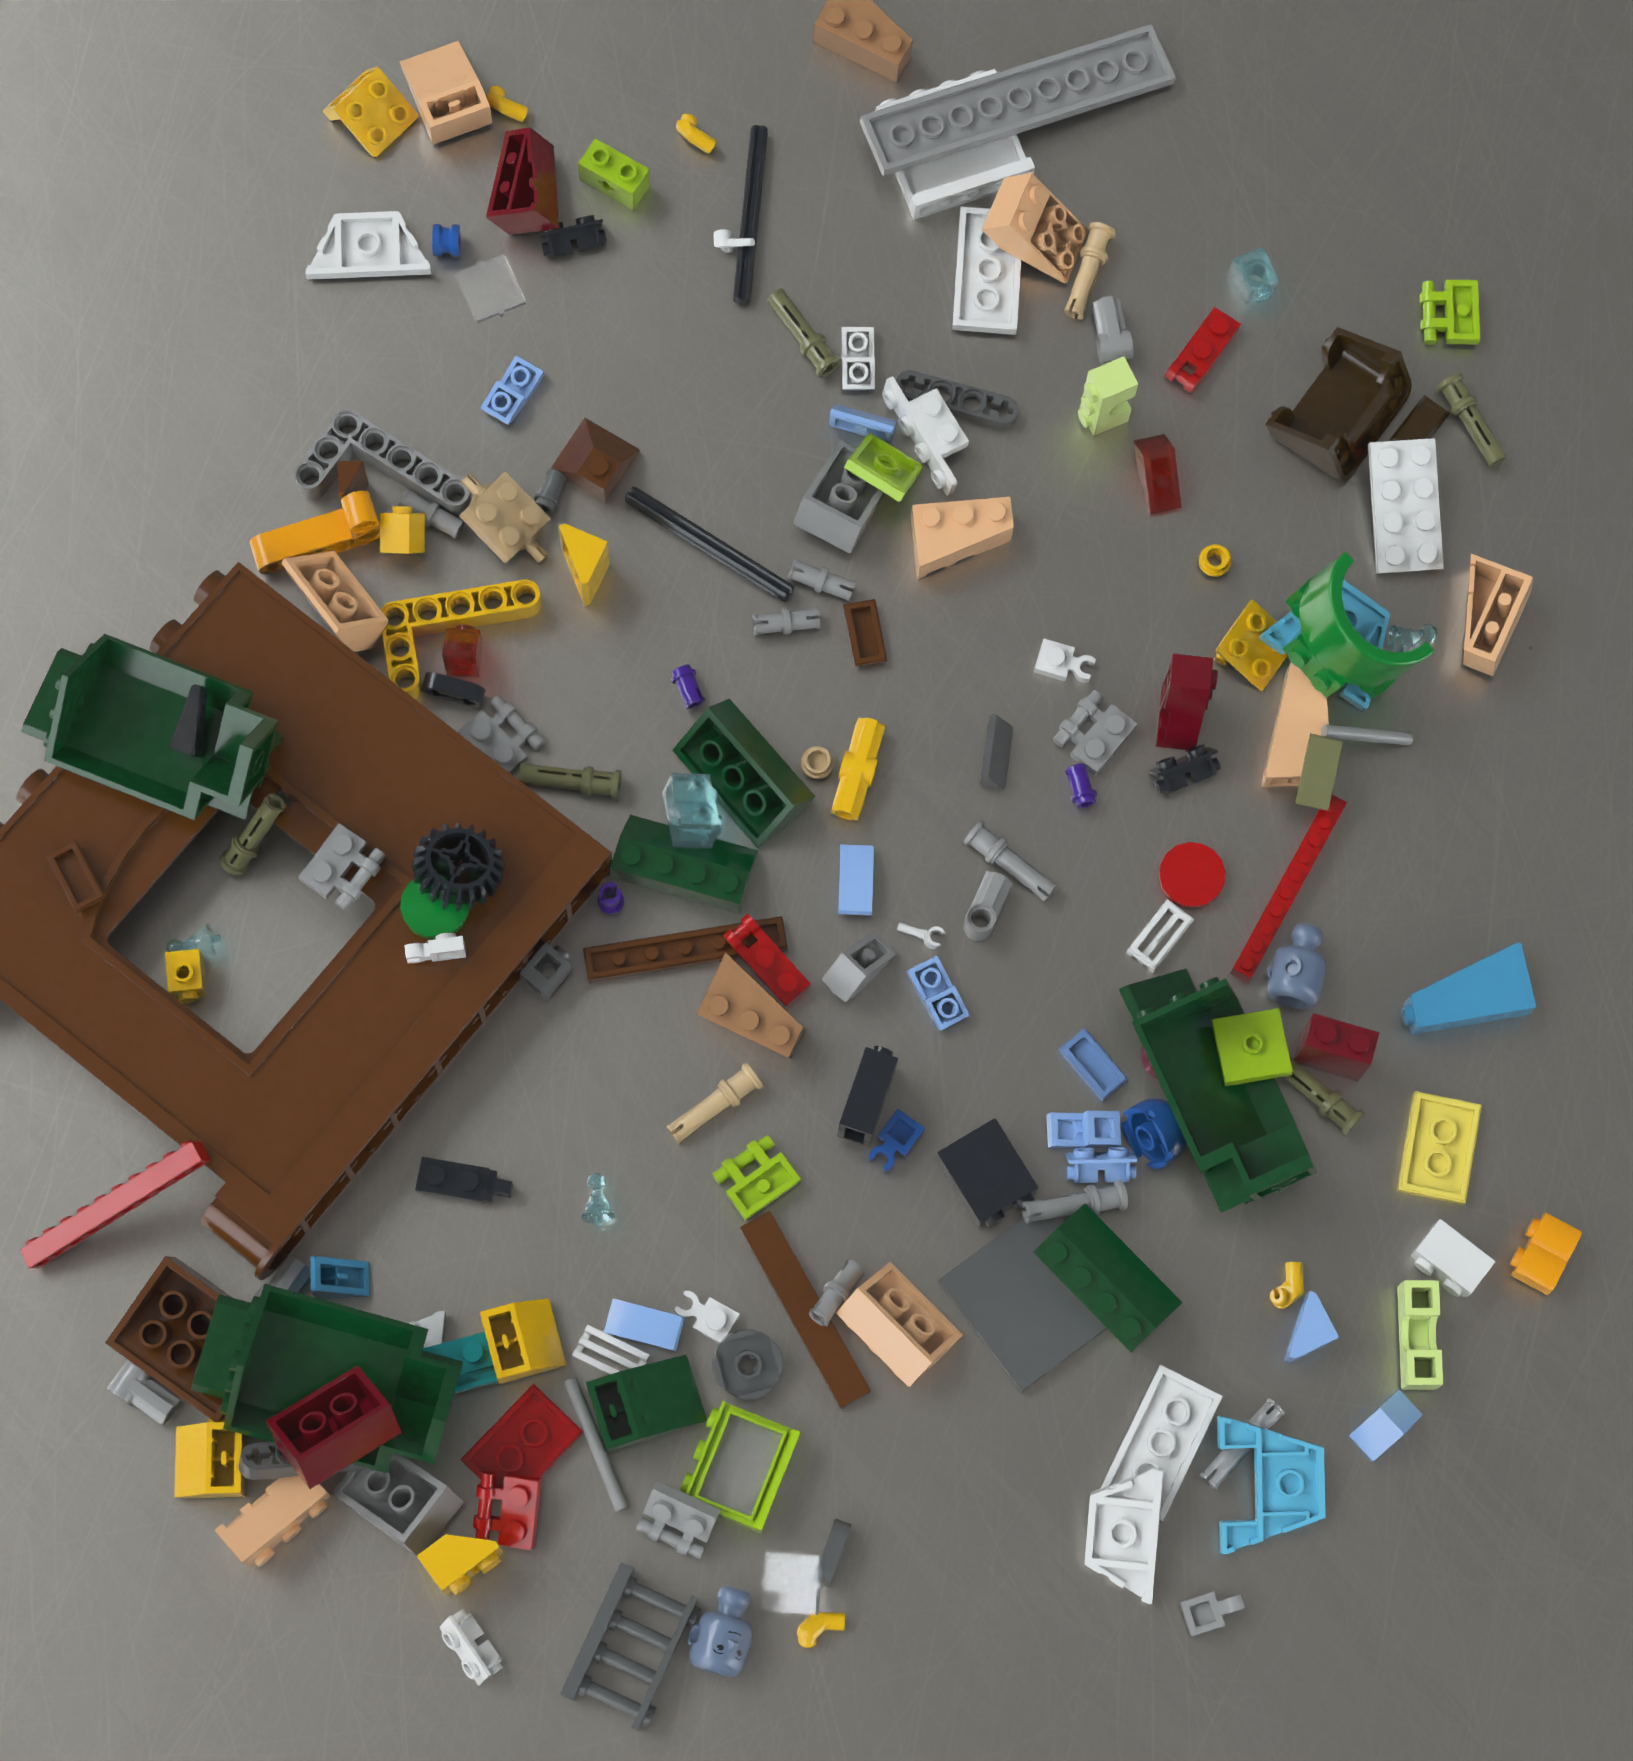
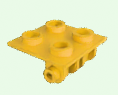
(1248, 653)

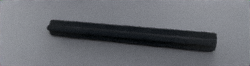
(750, 213)
(709, 544)

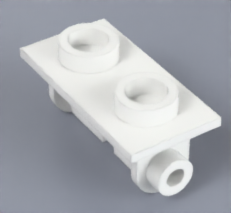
(460, 1635)

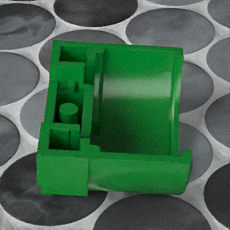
(1329, 645)

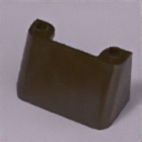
(1345, 405)

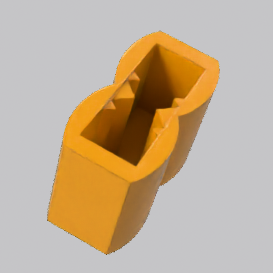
(1545, 1254)

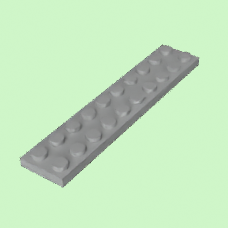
(1017, 100)

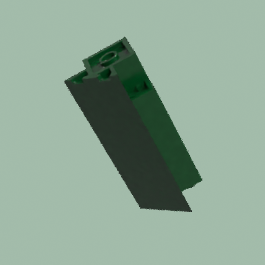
(116, 717)
(1235, 1132)
(292, 1344)

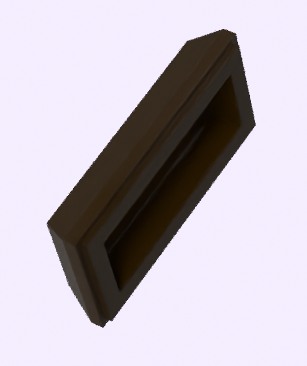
(1421, 421)

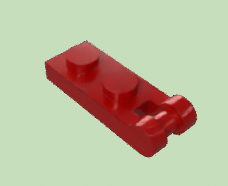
(1203, 349)
(767, 961)

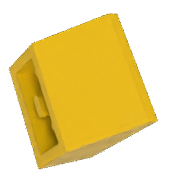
(522, 1339)
(208, 1461)
(458, 1558)

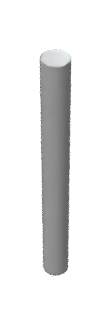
(596, 1444)

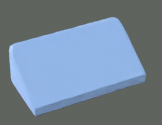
(862, 422)

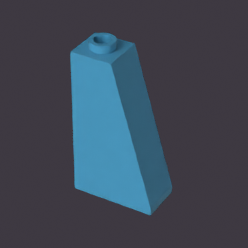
(1477, 994)

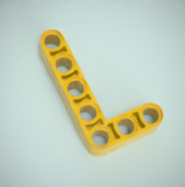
(443, 605)

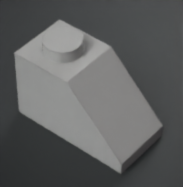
(858, 966)

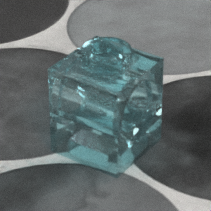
(1257, 264)

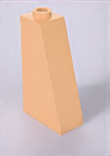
(1299, 713)

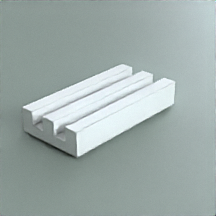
(1143, 958)
(584, 1342)

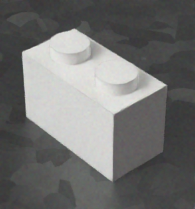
(1451, 1259)

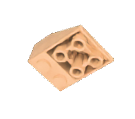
(446, 92)
(1035, 226)

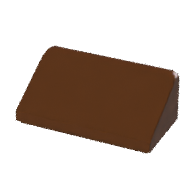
(351, 477)

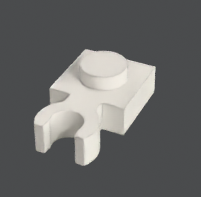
(1058, 660)
(444, 947)
(712, 1320)

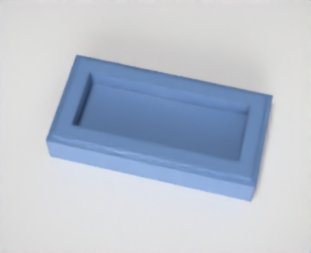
(1093, 1065)

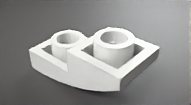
(858, 358)

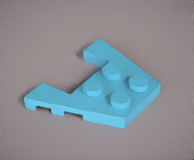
(1365, 616)
(1286, 1483)

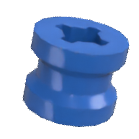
(446, 240)

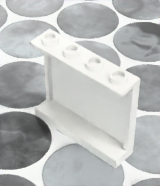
(962, 175)

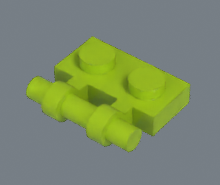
(1461, 312)
(761, 1186)

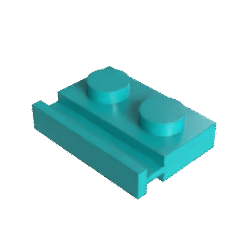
(476, 1357)

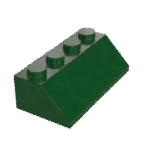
(745, 771)
(702, 875)
(1108, 1277)

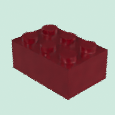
(334, 1427)

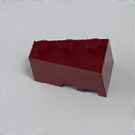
(524, 184)
(1184, 699)

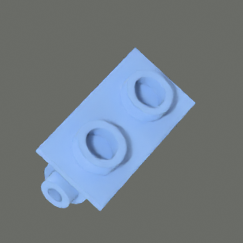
(1114, 1163)

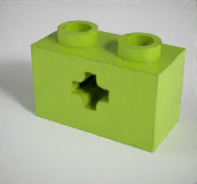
(614, 174)

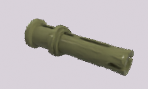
(808, 346)
(1465, 404)
(585, 780)
(247, 843)
(1329, 1102)

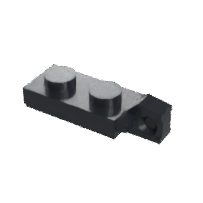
(460, 1181)

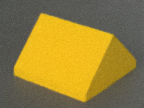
(586, 558)

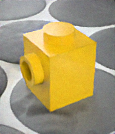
(402, 531)
(186, 975)

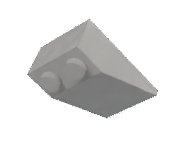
(838, 502)
(401, 1503)

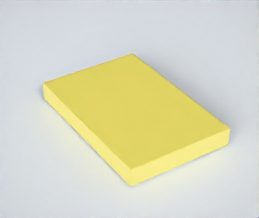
(1439, 1148)

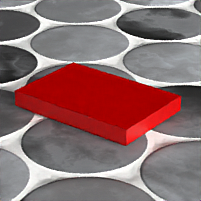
(524, 1439)

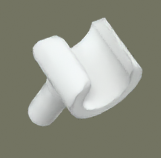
(724, 240)
(923, 934)

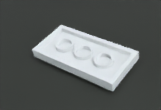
(984, 279)
(1405, 506)
(1165, 1432)

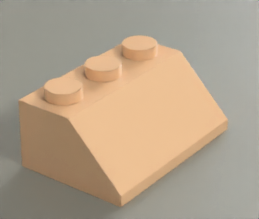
(338, 598)
(899, 1324)

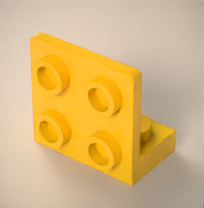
(372, 110)

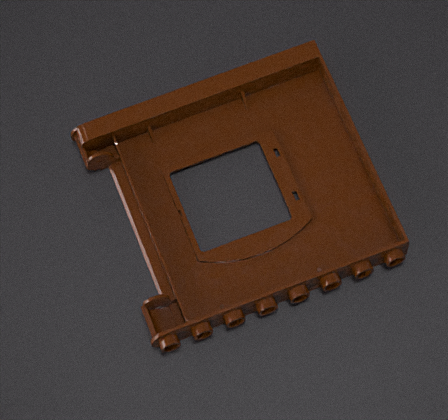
(371, 1028)

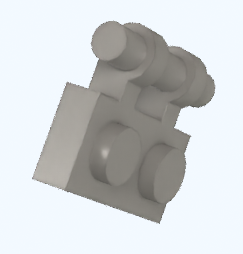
(1102, 739)
(494, 742)
(334, 860)
(681, 1512)

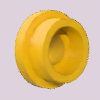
(1218, 552)

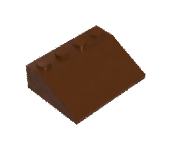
(168, 1330)

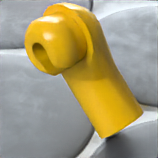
(507, 107)
(695, 136)
(1291, 1289)
(816, 1624)

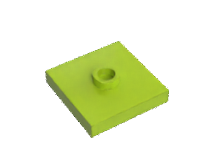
(884, 467)
(1252, 1047)

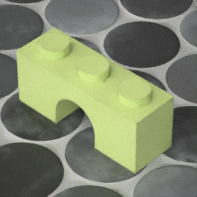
(1106, 396)
(1417, 1319)

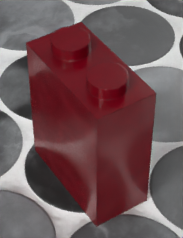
(1336, 1047)

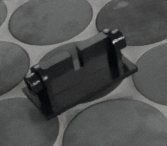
(584, 232)
(1173, 771)

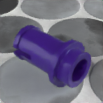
(688, 686)
(1081, 787)
(610, 906)

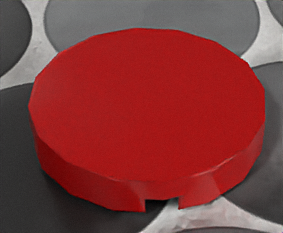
(1191, 875)

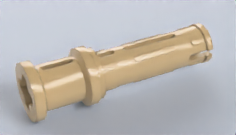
(1092, 257)
(728, 1094)

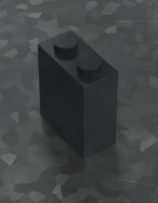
(867, 1095)
(987, 1174)

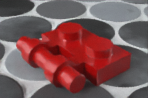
(518, 1510)

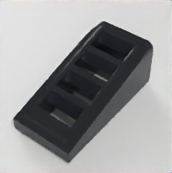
(191, 725)

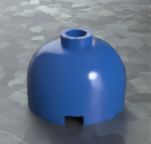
(1153, 1132)

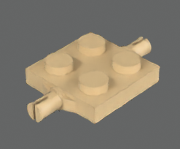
(504, 517)

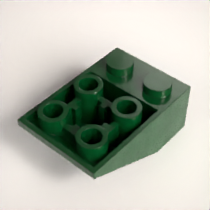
(646, 1402)

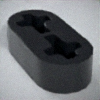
(453, 689)

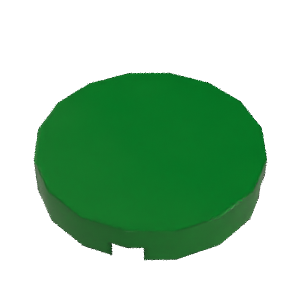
(429, 918)

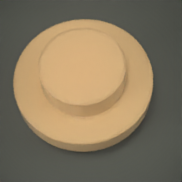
(817, 763)

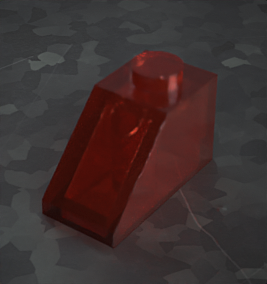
(1158, 473)
(462, 651)

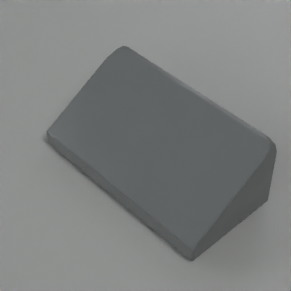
(996, 753)

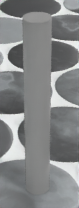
(1367, 734)

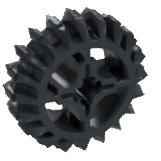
(443, 852)

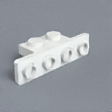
(931, 429)

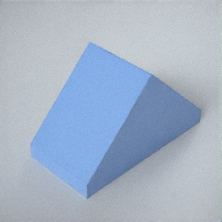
(1311, 1330)
(1385, 1425)

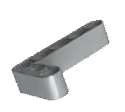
(383, 460)

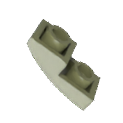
(1319, 771)

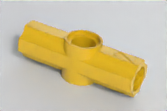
(858, 769)

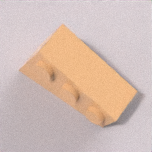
(957, 530)

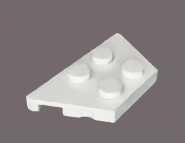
(367, 247)
(1125, 1532)

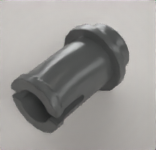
(548, 496)

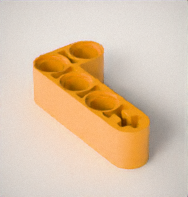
(333, 531)

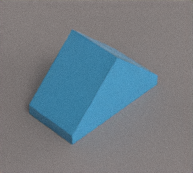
(339, 1278)

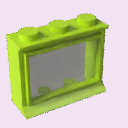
(741, 1465)

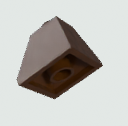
(595, 460)

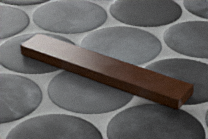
(672, 951)
(798, 1299)

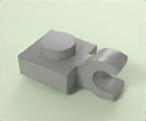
(1206, 1614)

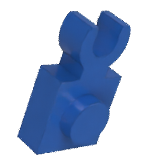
(898, 1136)

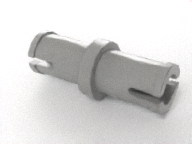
(433, 514)
(821, 580)
(786, 621)
(836, 1292)

